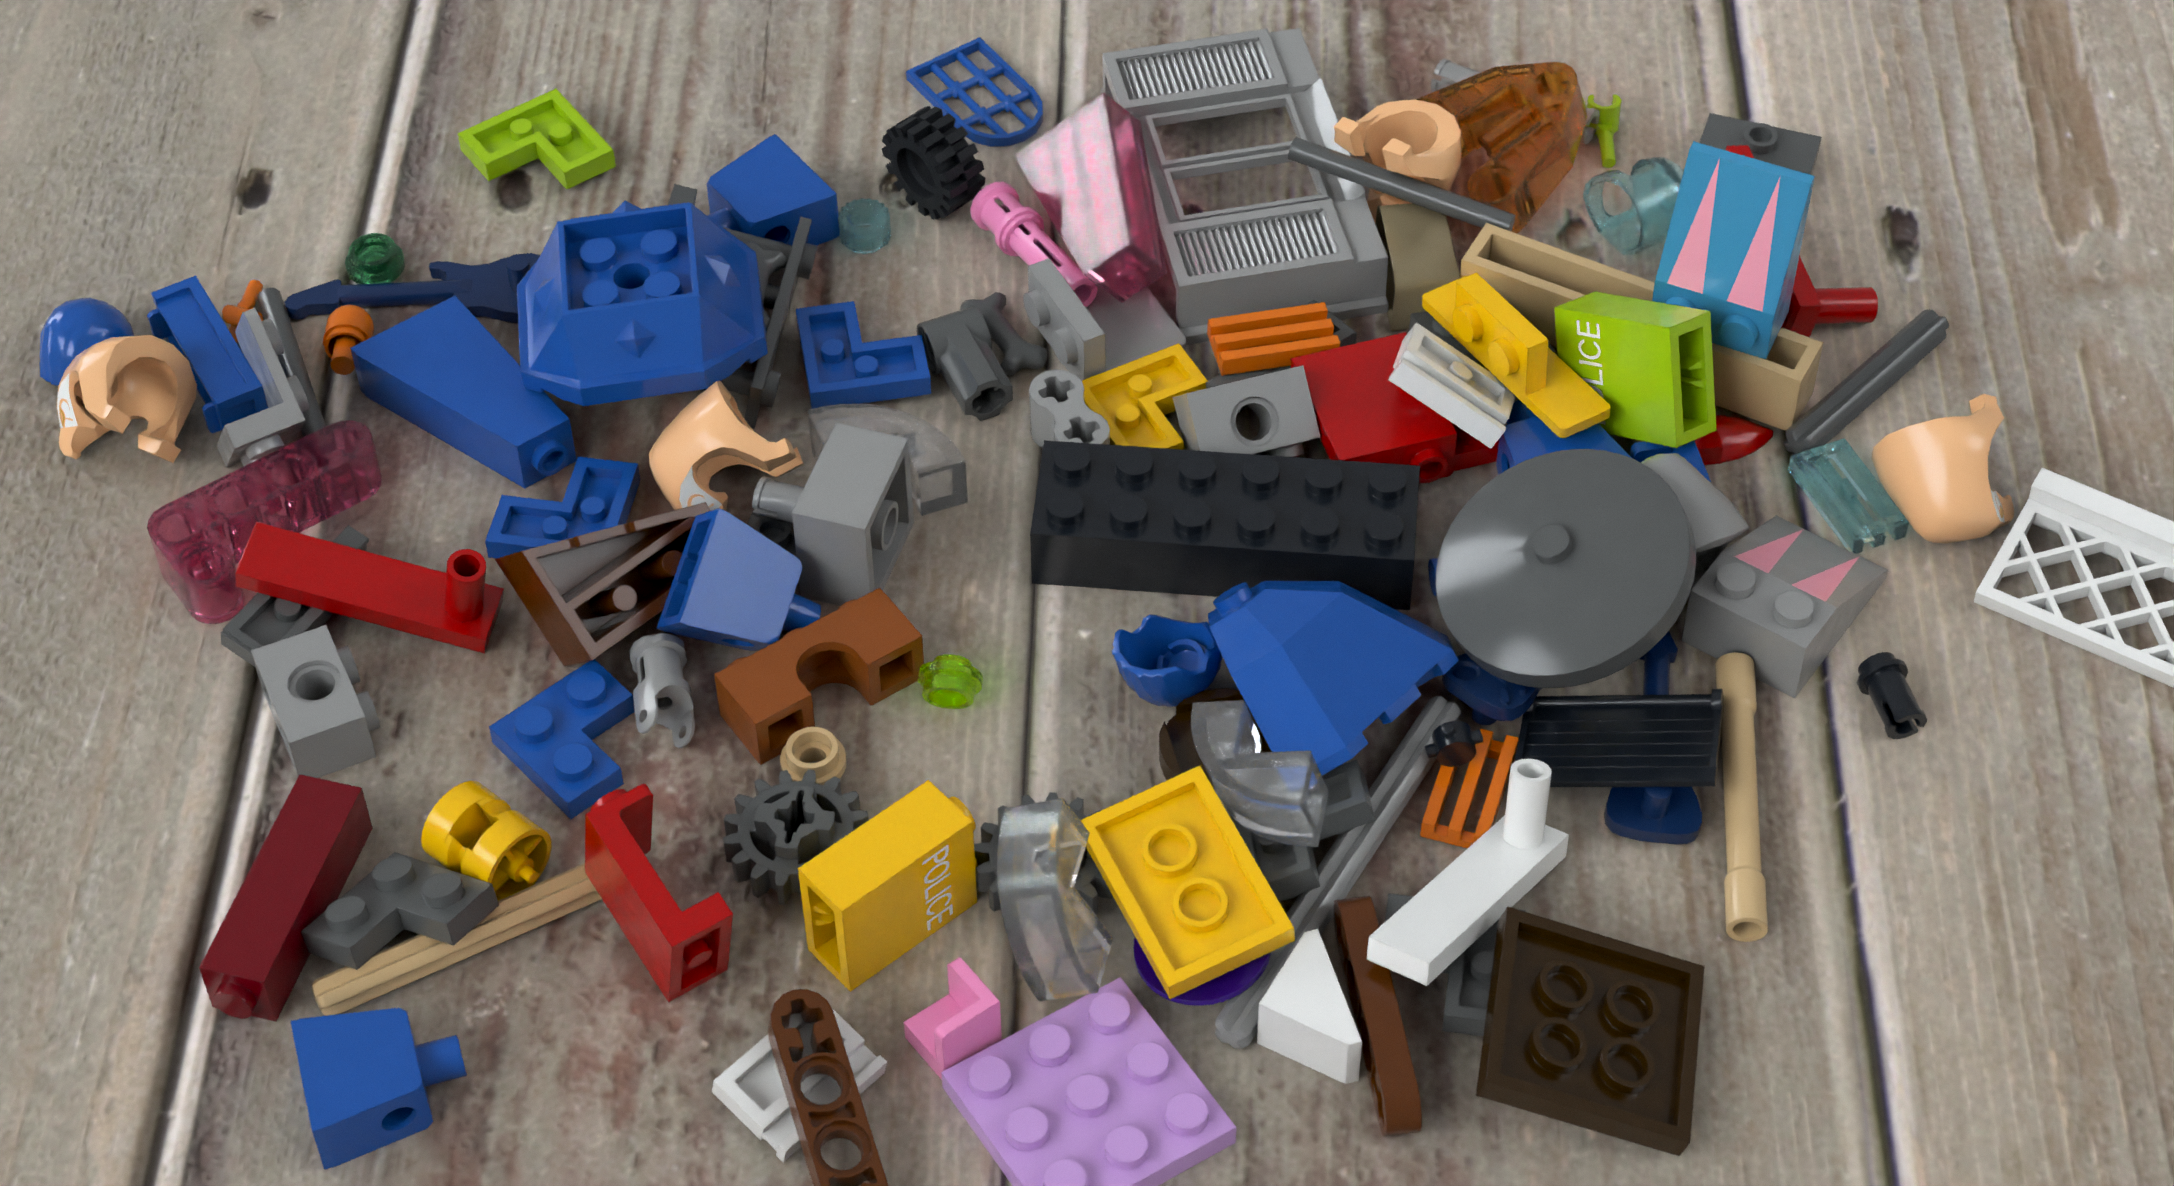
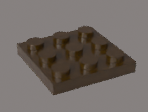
(1592, 1031)

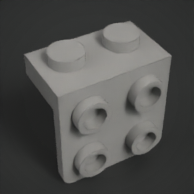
(1096, 335)
(286, 400)

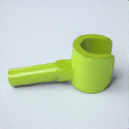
(1606, 127)

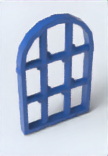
(981, 77)

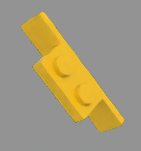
(1516, 354)

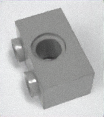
(1277, 398)
(315, 702)

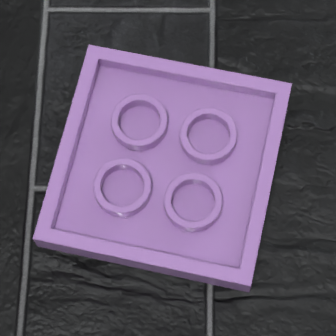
(1089, 1099)

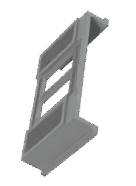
(1261, 252)

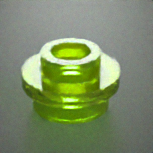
(950, 681)

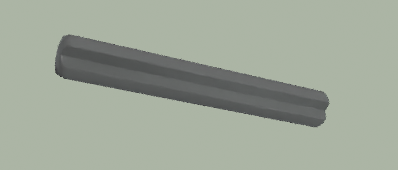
(1867, 382)

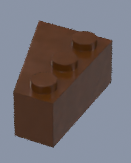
(600, 583)

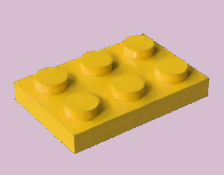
(1186, 882)

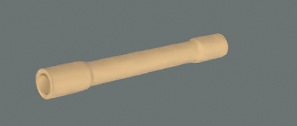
(1744, 879)

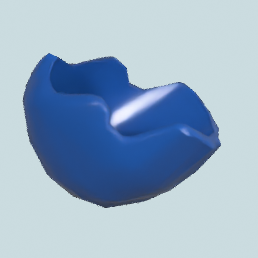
(73, 329)
(1167, 659)

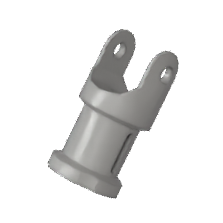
(661, 690)

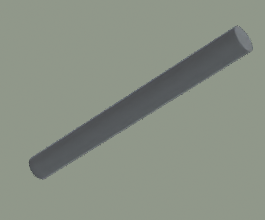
(1398, 185)
(291, 360)

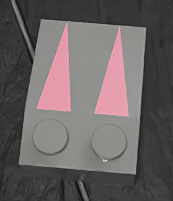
(1780, 601)

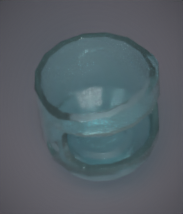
(1653, 194)

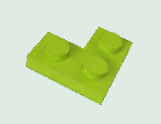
(542, 130)

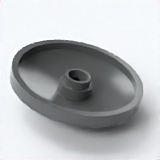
(1566, 568)

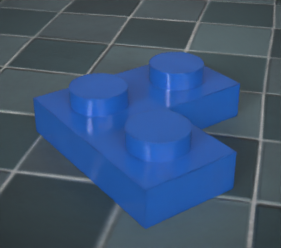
(854, 372)
(595, 499)
(555, 732)

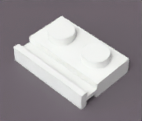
(1452, 385)
(757, 1097)

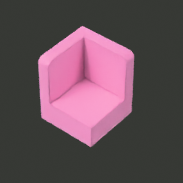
(957, 1023)

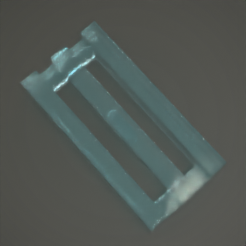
(1838, 500)

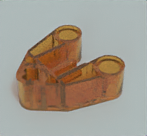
(1526, 123)

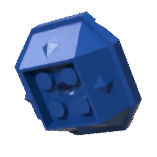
(638, 306)

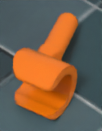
(232, 313)

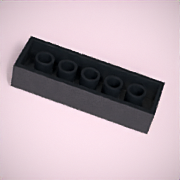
(1220, 521)

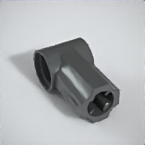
(963, 353)

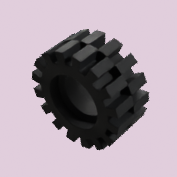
(933, 162)

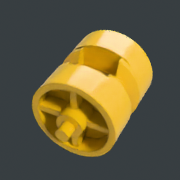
(485, 839)

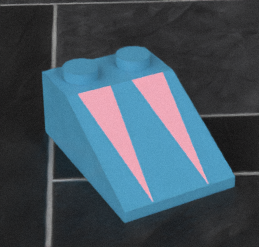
(1735, 245)

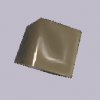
(1418, 257)

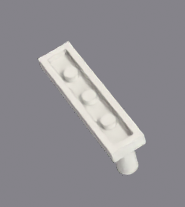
(1477, 885)

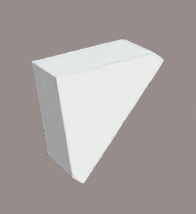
(1308, 1014)

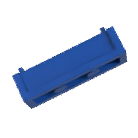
(220, 369)

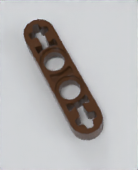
(1377, 1020)
(824, 1122)

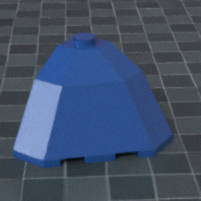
(1323, 662)

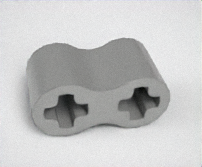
(1061, 413)

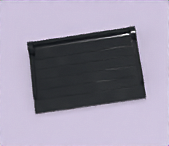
(1625, 739)

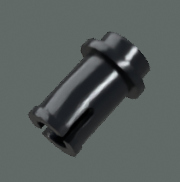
(1885, 682)

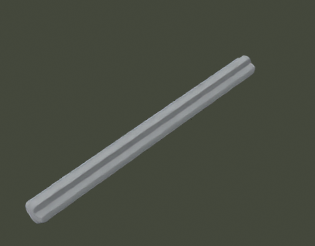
(1343, 863)

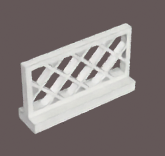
(2089, 525)

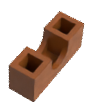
(857, 645)

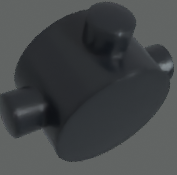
(1454, 743)

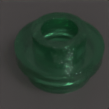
(374, 259)

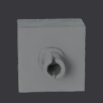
(848, 514)

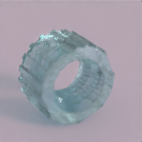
(864, 213)

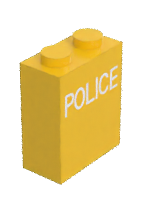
(889, 884)

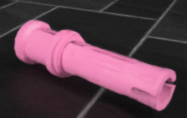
(1022, 234)

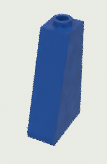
(467, 391)

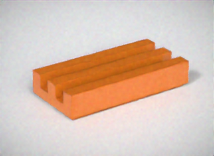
(1269, 332)
(1454, 833)

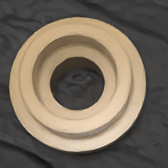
(813, 745)

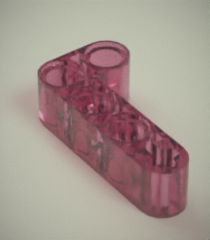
(292, 489)

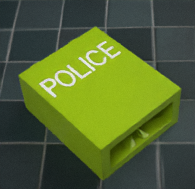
(1645, 362)

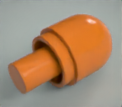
(344, 329)

